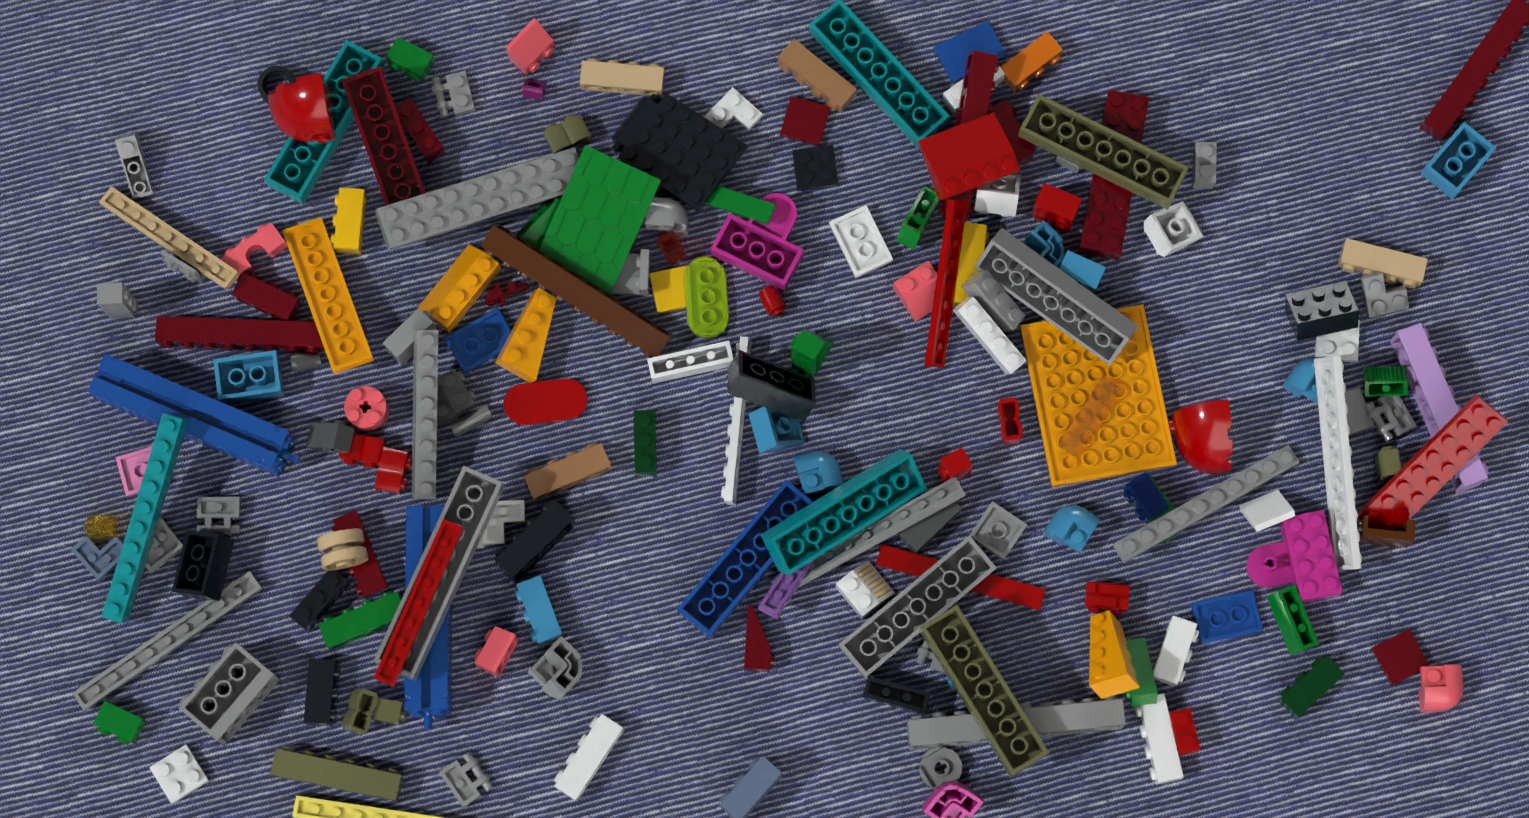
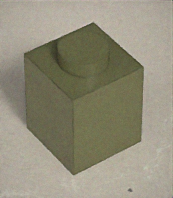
(389, 711)

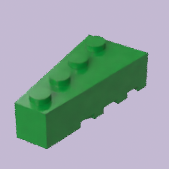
(809, 351)

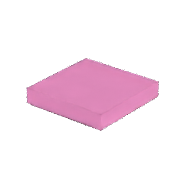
(132, 469)

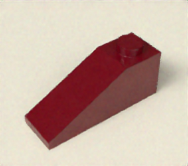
(757, 649)

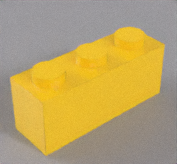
(349, 220)

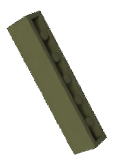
(337, 775)

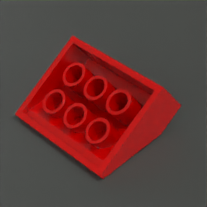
(968, 156)

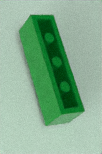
(360, 621)

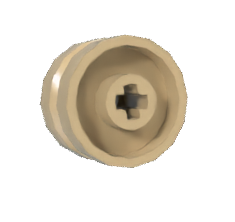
(342, 549)

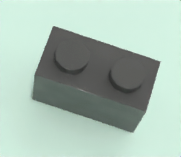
(330, 437)

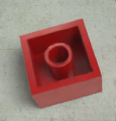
(1056, 207)

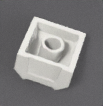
(1172, 229)

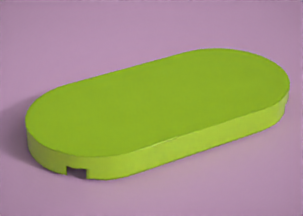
(706, 297)

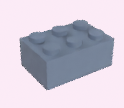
(750, 788)

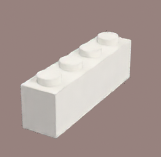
(989, 335)
(690, 362)
(1160, 741)
(589, 757)

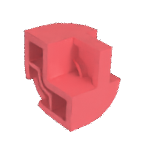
(1440, 687)

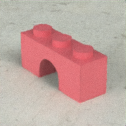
(265, 239)

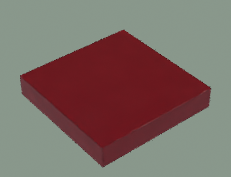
(805, 121)
(1399, 657)

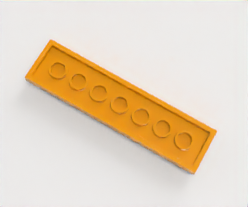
(327, 295)

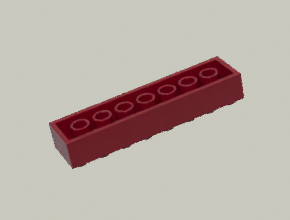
(383, 136)
(1107, 202)

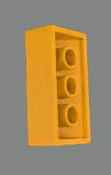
(460, 287)

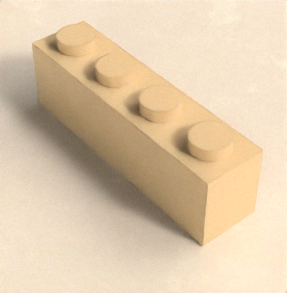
(622, 78)
(1372, 259)

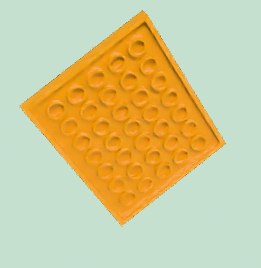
(1134, 428)

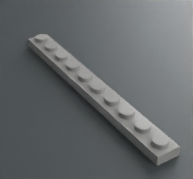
(1205, 504)
(885, 528)
(166, 641)

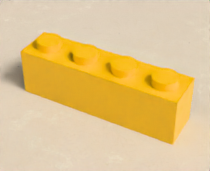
(971, 250)

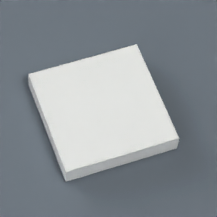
(1267, 510)

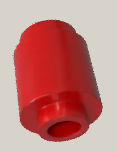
(772, 301)

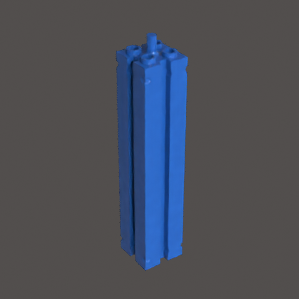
(209, 422)
(433, 688)

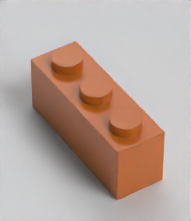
(1031, 62)

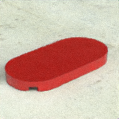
(545, 402)

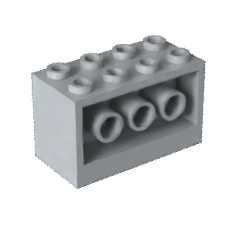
(239, 703)

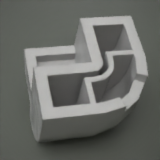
(667, 216)
(558, 669)

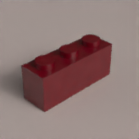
(1006, 116)
(419, 131)
(266, 297)

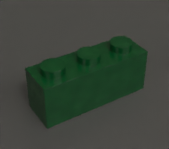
(645, 443)
(1310, 686)

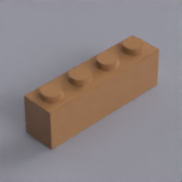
(817, 76)
(567, 472)

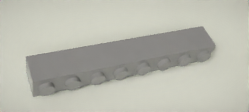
(424, 414)

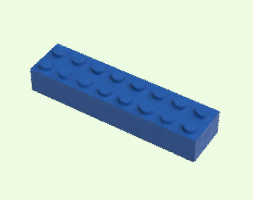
(740, 565)

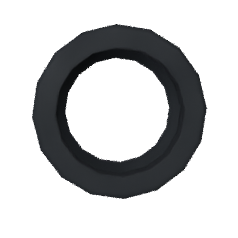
(269, 73)

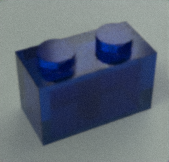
(1145, 498)

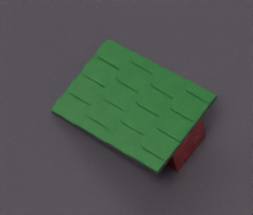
(599, 217)

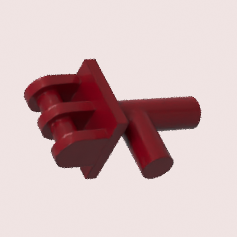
(497, 295)

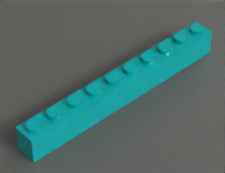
(145, 518)

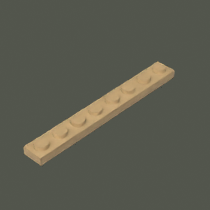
(169, 238)

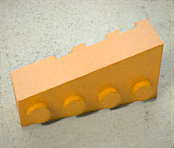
(528, 337)
(1109, 659)

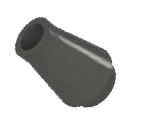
(304, 361)

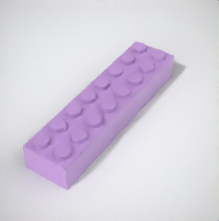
(1434, 395)

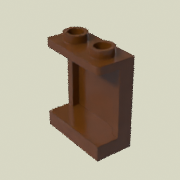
(1400, 539)

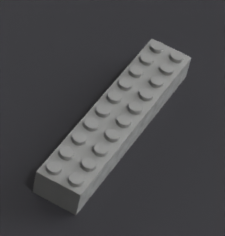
(476, 199)
(467, 506)
(1046, 719)

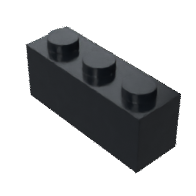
(319, 600)
(321, 692)
(896, 695)

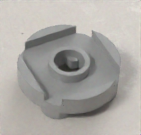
(943, 756)

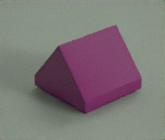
(534, 89)

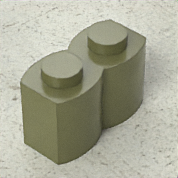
(567, 134)
(1387, 463)
(361, 705)

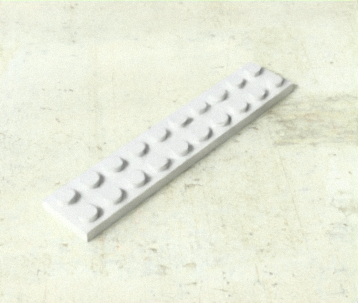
(1337, 462)

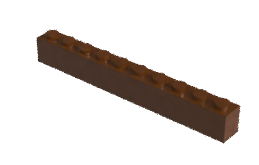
(576, 290)

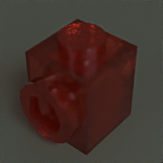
(670, 247)

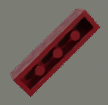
(368, 574)

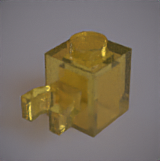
(101, 527)

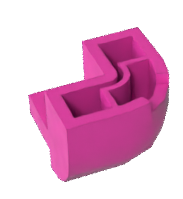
(952, 800)

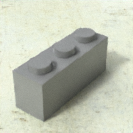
(116, 300)
(994, 300)

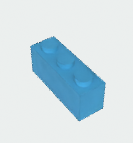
(538, 611)

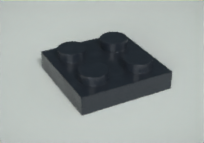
(815, 168)

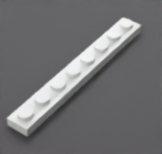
(735, 432)

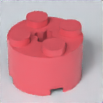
(358, 400)

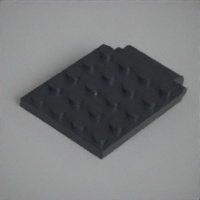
(677, 148)

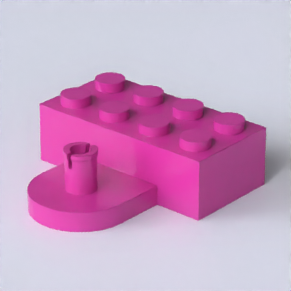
(762, 247)
(1301, 559)

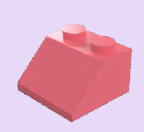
(530, 47)
(917, 290)
(496, 651)

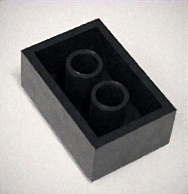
(1321, 310)
(203, 565)

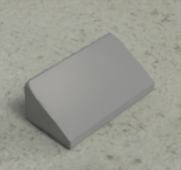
(471, 420)

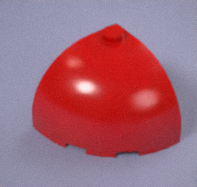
(303, 109)
(1202, 436)

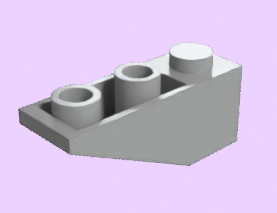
(134, 164)

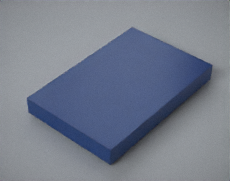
(954, 52)
(479, 340)
(1227, 617)

